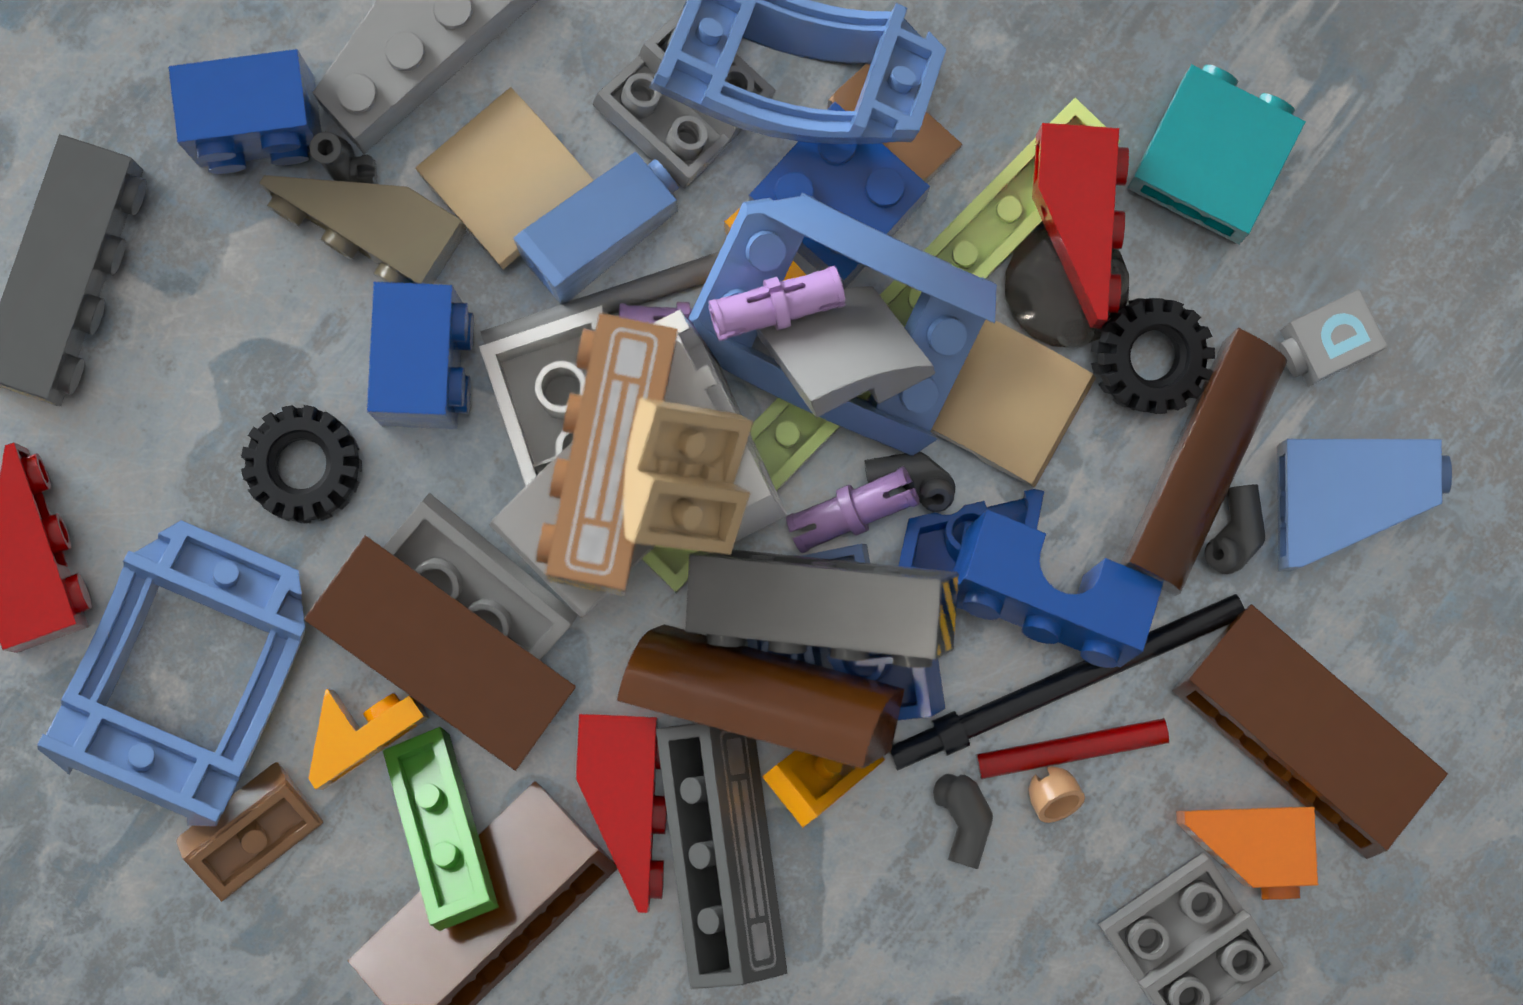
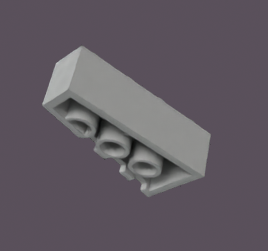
(403, 57)

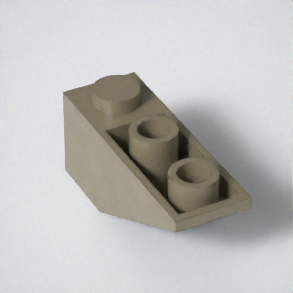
(383, 222)

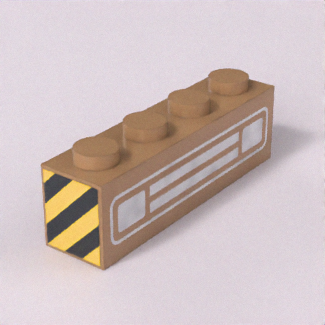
(623, 364)

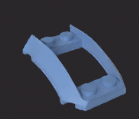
(892, 96)
(941, 324)
(140, 756)

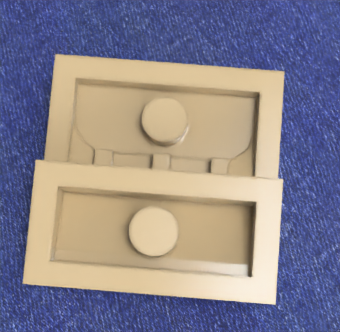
(503, 174)
(1012, 402)
(684, 477)

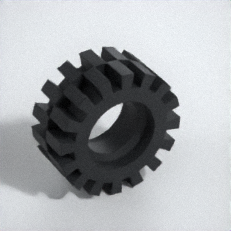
(1189, 360)
(274, 436)

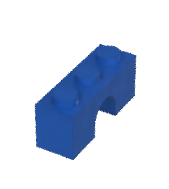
(1005, 581)

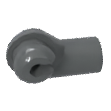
(339, 159)
(932, 482)
(1242, 535)
(969, 812)

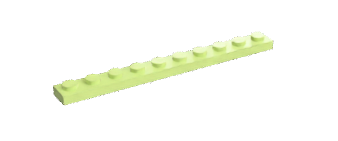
(973, 242)

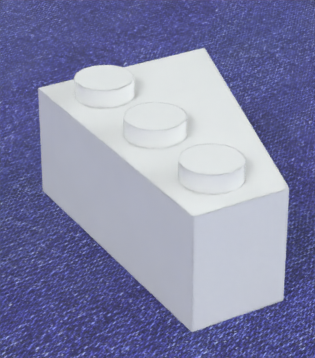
(701, 383)

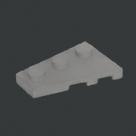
(480, 577)

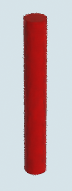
(1072, 748)

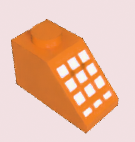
(1259, 845)

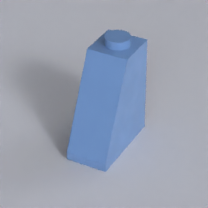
(597, 226)
(1351, 490)

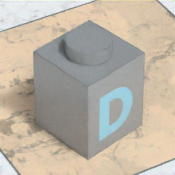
(1331, 339)

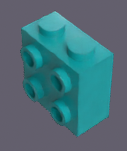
(1217, 152)

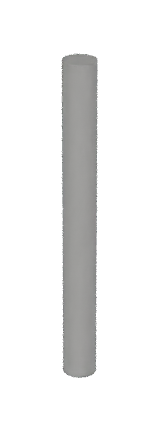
(628, 293)

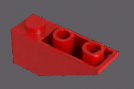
(1076, 201)
(36, 585)
(618, 782)

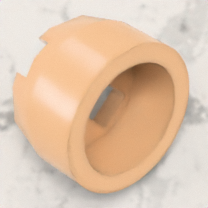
(1055, 795)

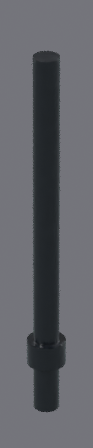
(953, 732)

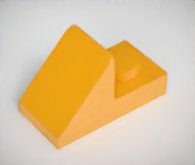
(345, 746)
(813, 783)

